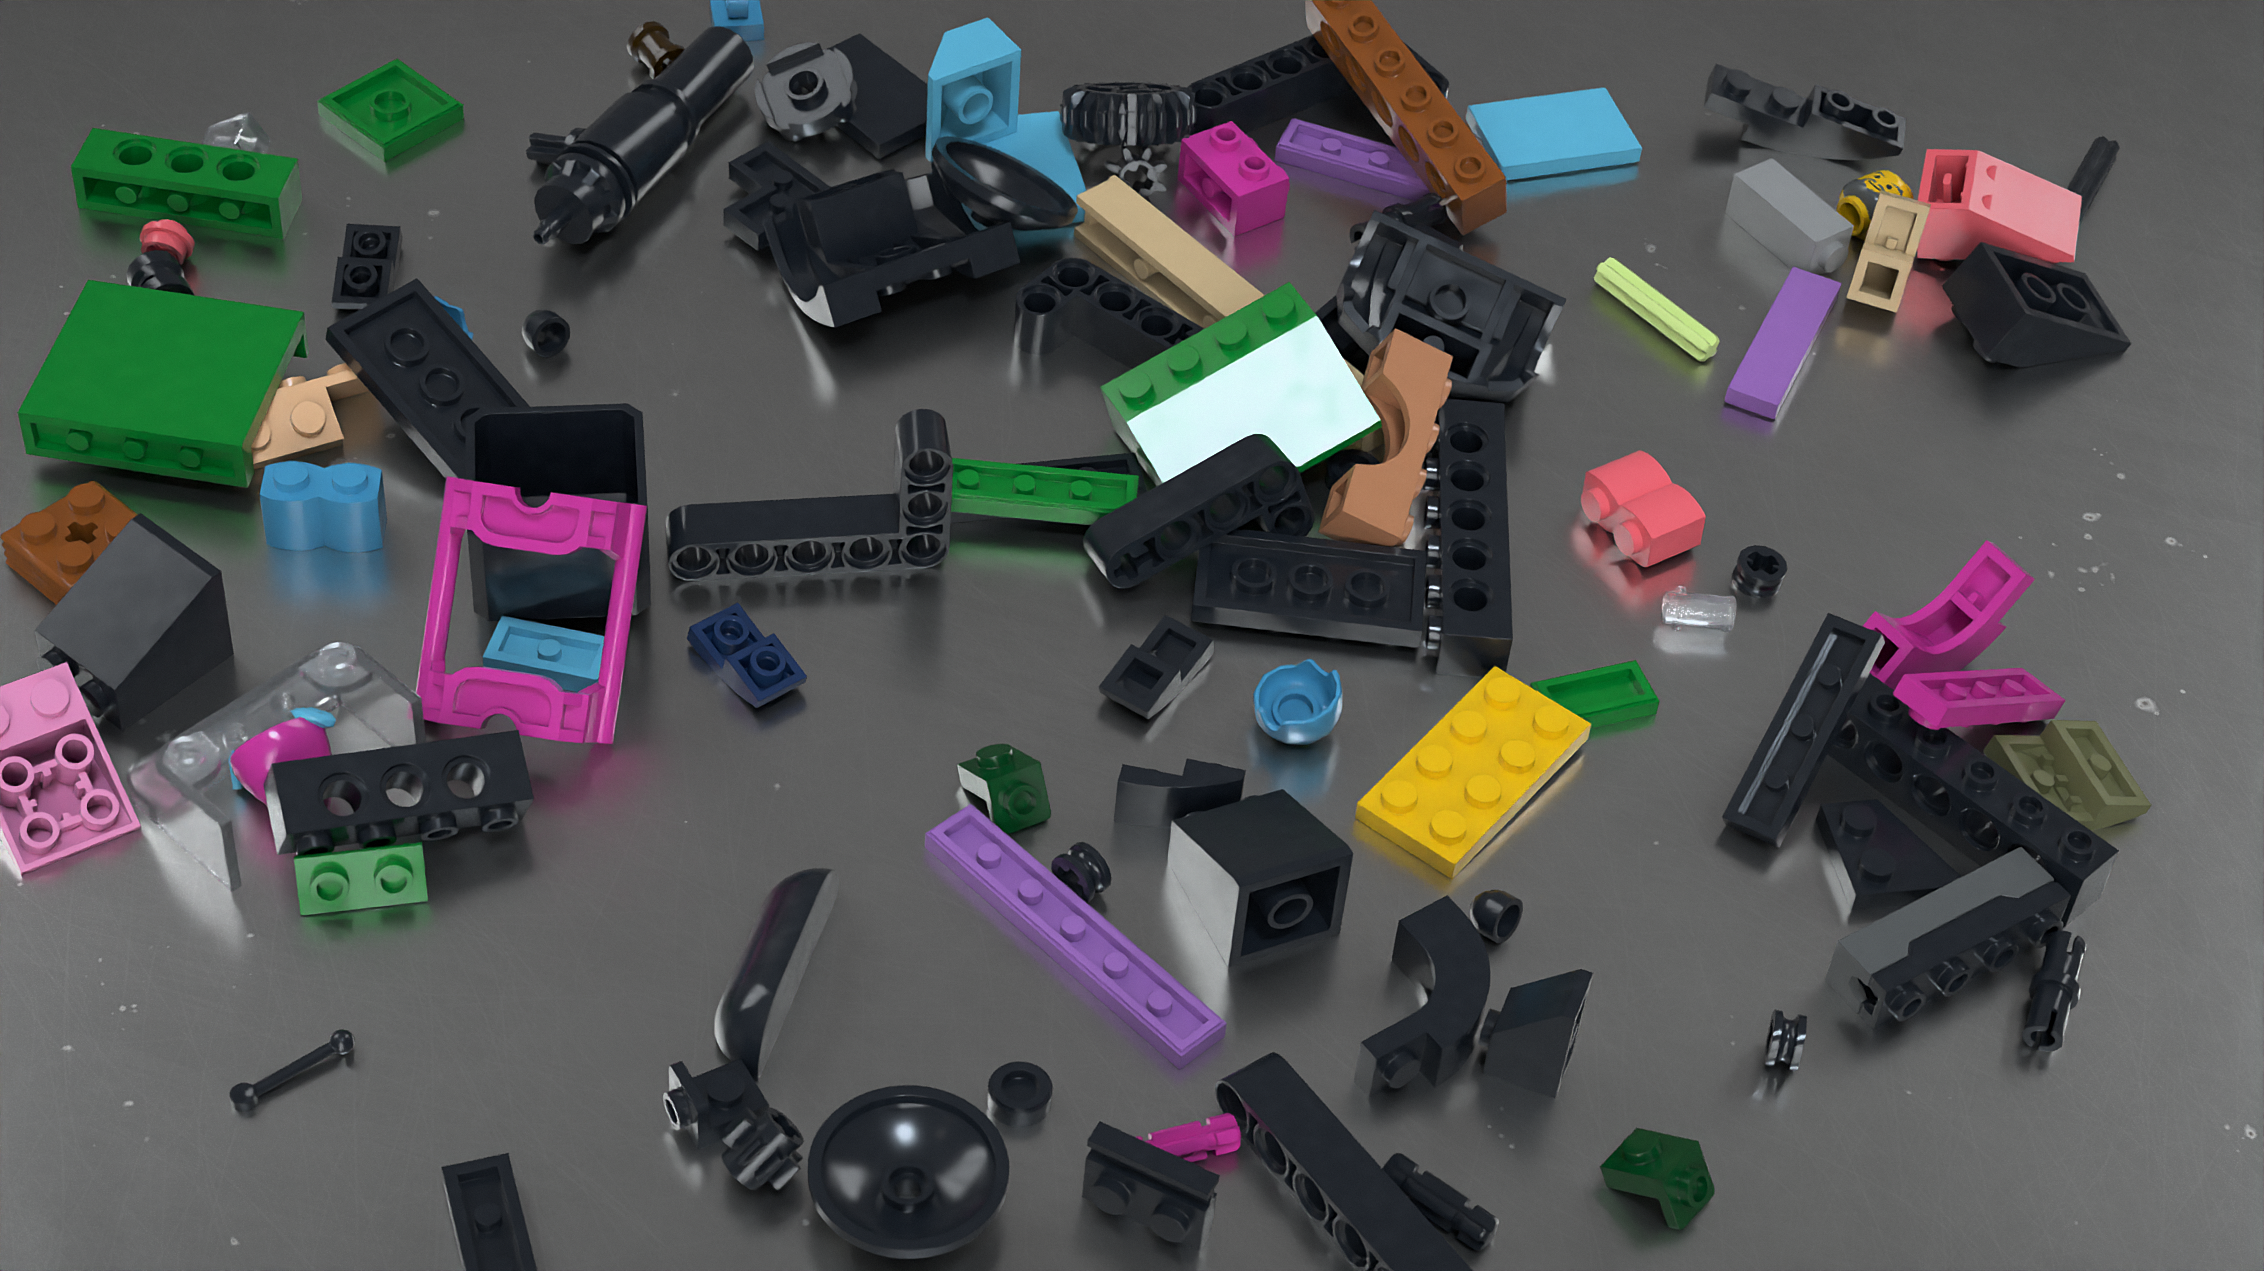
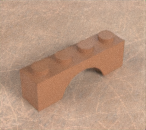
(1406, 388)

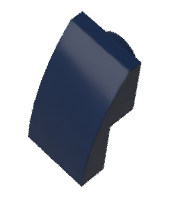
(745, 659)

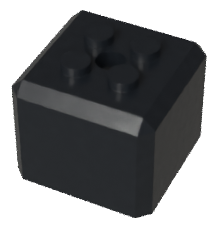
(545, 451)

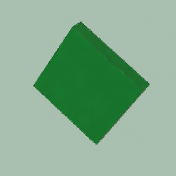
(390, 110)

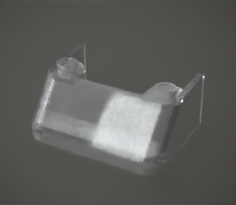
(173, 776)

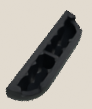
(773, 966)

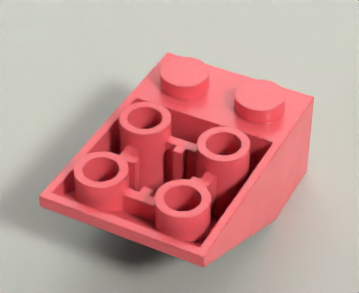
(1994, 203)

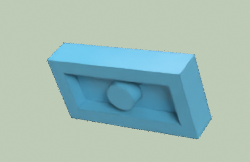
(546, 650)

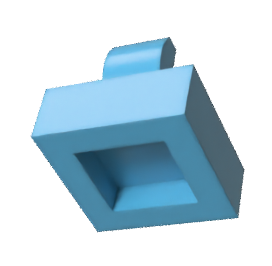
(740, 16)

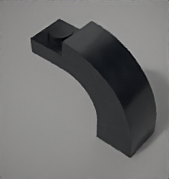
(1452, 972)

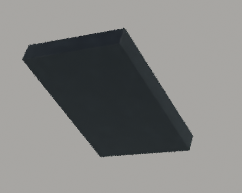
(888, 99)

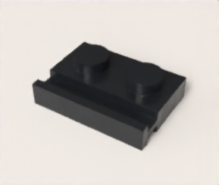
(1149, 1186)

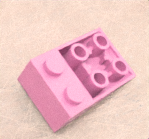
(55, 774)

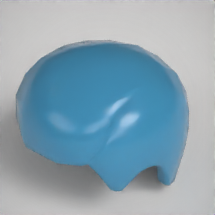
(1298, 702)

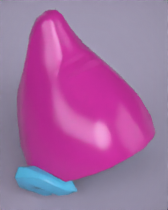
(287, 741)

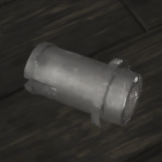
(1697, 610)

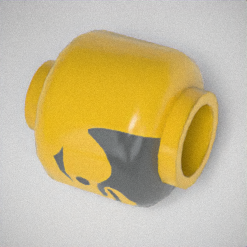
(1861, 195)

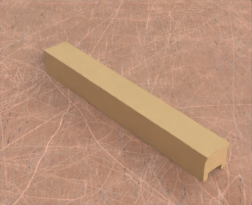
(1169, 263)

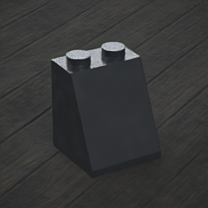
(138, 624)
(1261, 875)

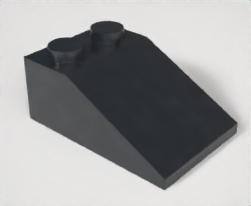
(2030, 309)

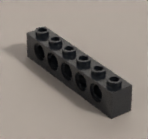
(1468, 541)
(1967, 795)

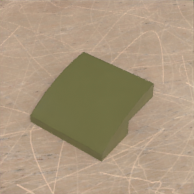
(2073, 770)

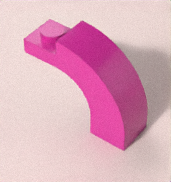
(1953, 625)

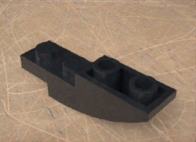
(1819, 126)

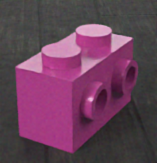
(1233, 178)

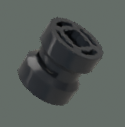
(158, 271)

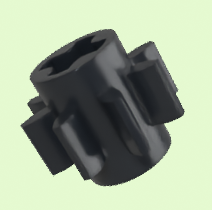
(1131, 162)
(762, 1148)

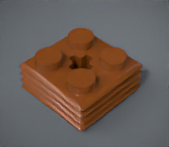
(65, 538)

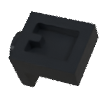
(711, 1100)

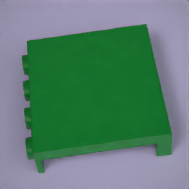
(161, 382)

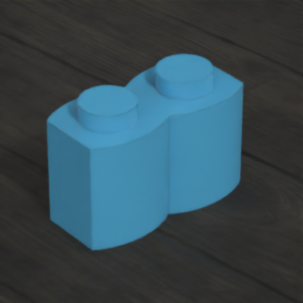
(323, 506)

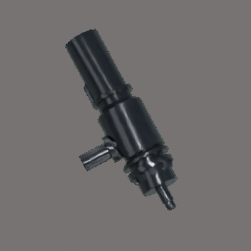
(636, 142)

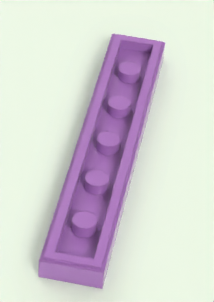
(1076, 936)

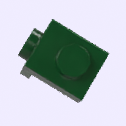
(1009, 784)
(1662, 1169)

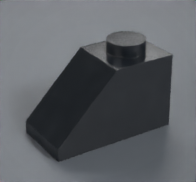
(1536, 1031)

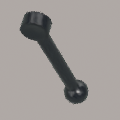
(245, 1095)

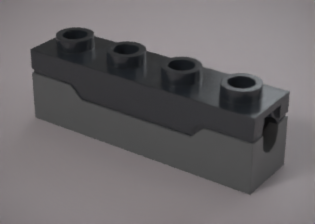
(1947, 938)

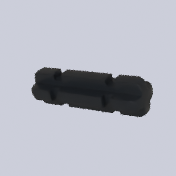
(1442, 1203)

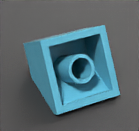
(973, 85)

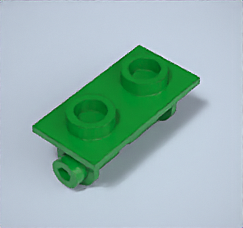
(361, 878)

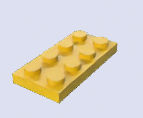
(1472, 772)

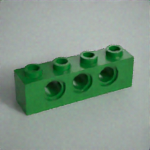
(187, 183)

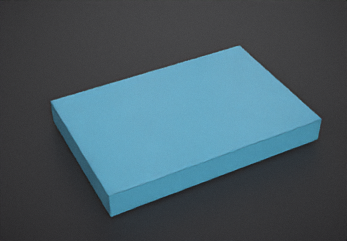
(1554, 133)
(1045, 148)

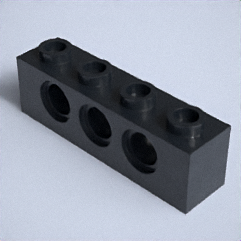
(487, 762)

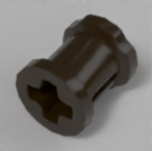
(652, 46)

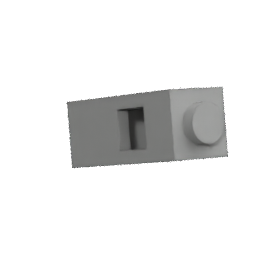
(1789, 218)

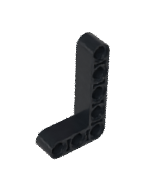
(1277, 86)
(828, 532)

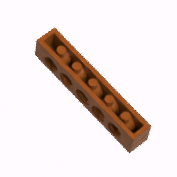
(1410, 109)

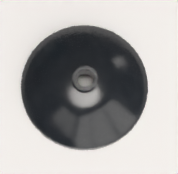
(1001, 187)
(913, 1145)

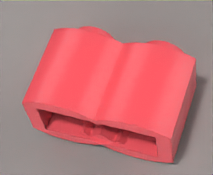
(1642, 508)

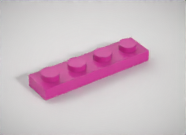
(1977, 698)

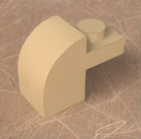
(1888, 251)

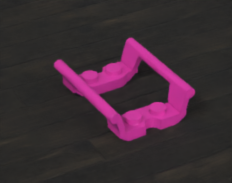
(556, 528)

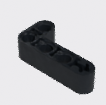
(1098, 309)
(1199, 507)

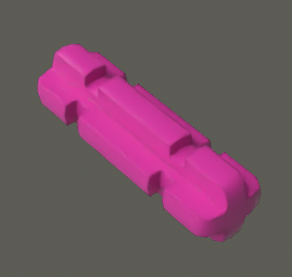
(1193, 1141)

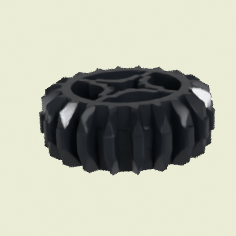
(1128, 113)

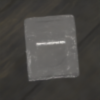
(238, 133)

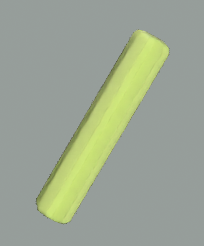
(1656, 309)

